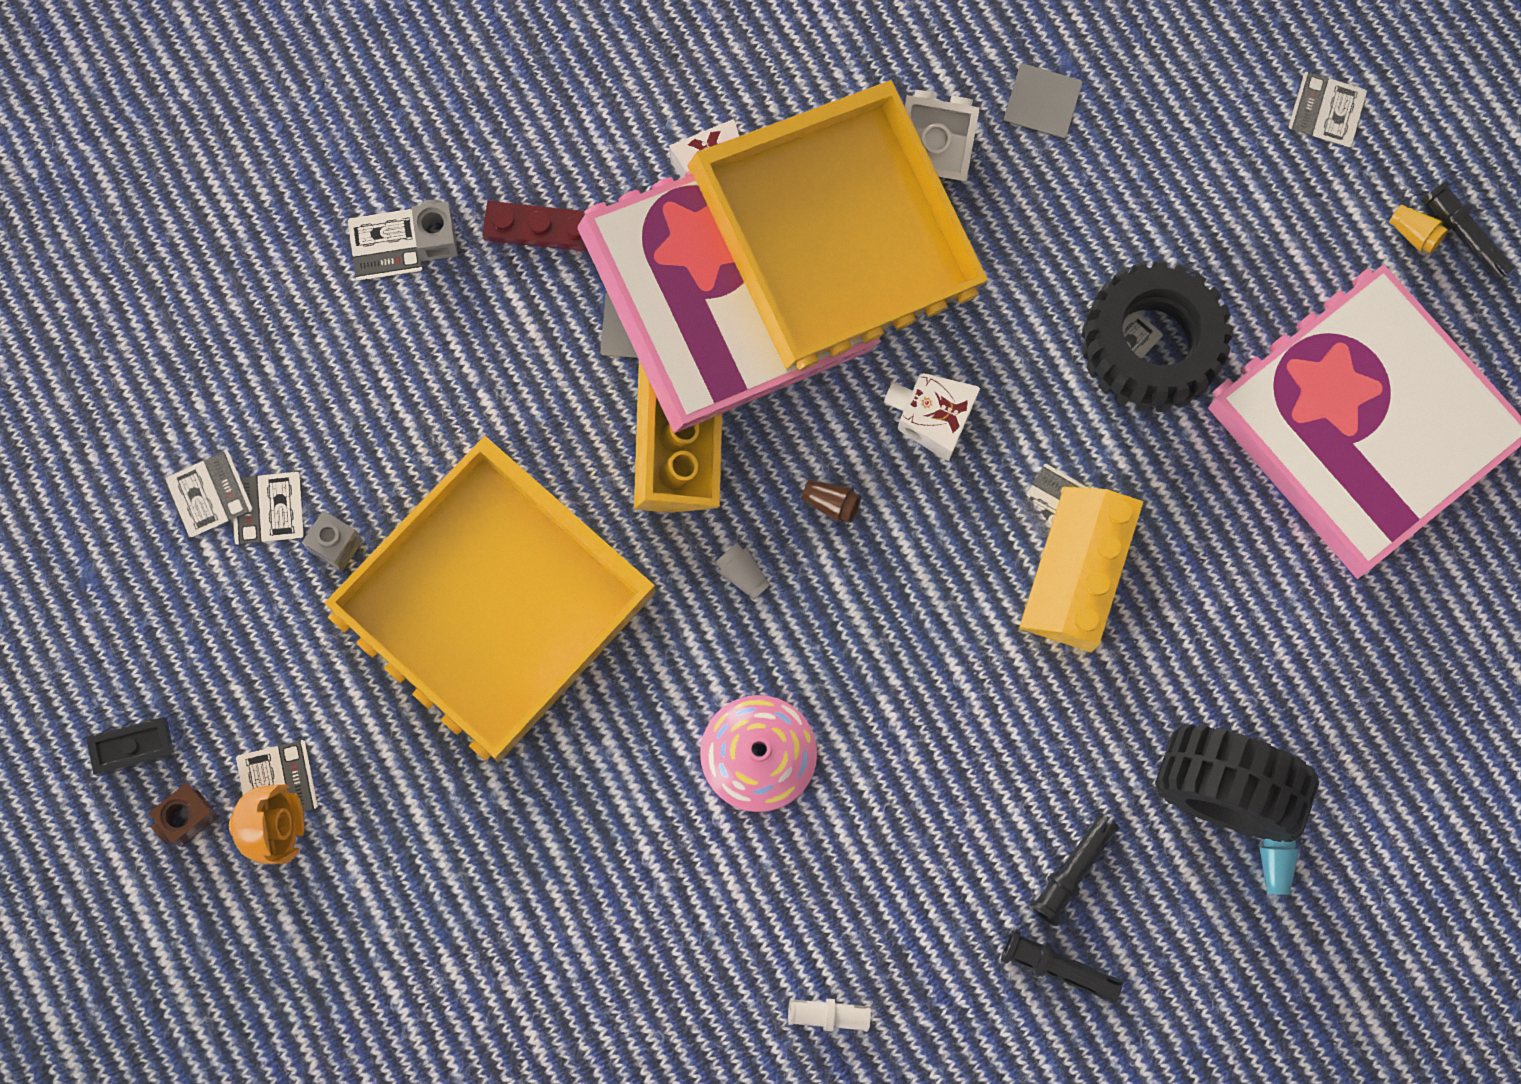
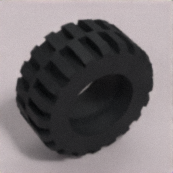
(1179, 297)
(1237, 782)

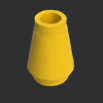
(1419, 229)

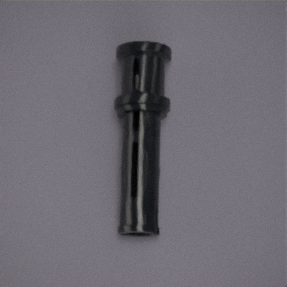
(1457, 217)
(1064, 884)
(1045, 961)

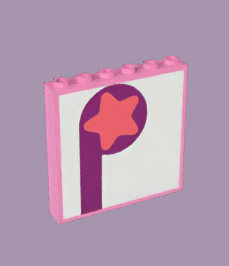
(687, 303)
(1368, 419)

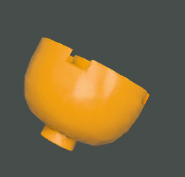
(267, 824)

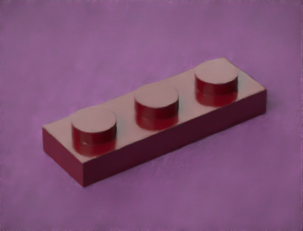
(533, 226)

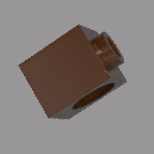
(200, 815)

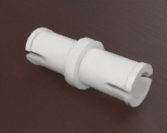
(829, 1015)

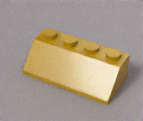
(674, 469)
(1081, 566)

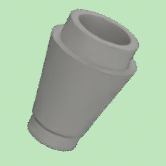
(742, 570)

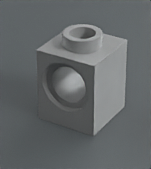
(438, 244)
(332, 541)

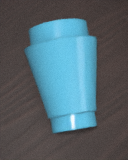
(1279, 865)

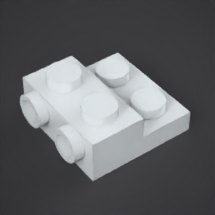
(945, 131)

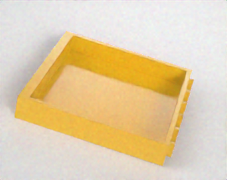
(838, 224)
(489, 600)

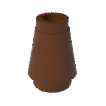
(833, 500)

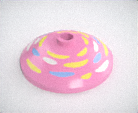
(755, 781)

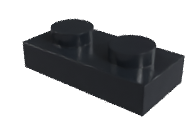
(130, 746)

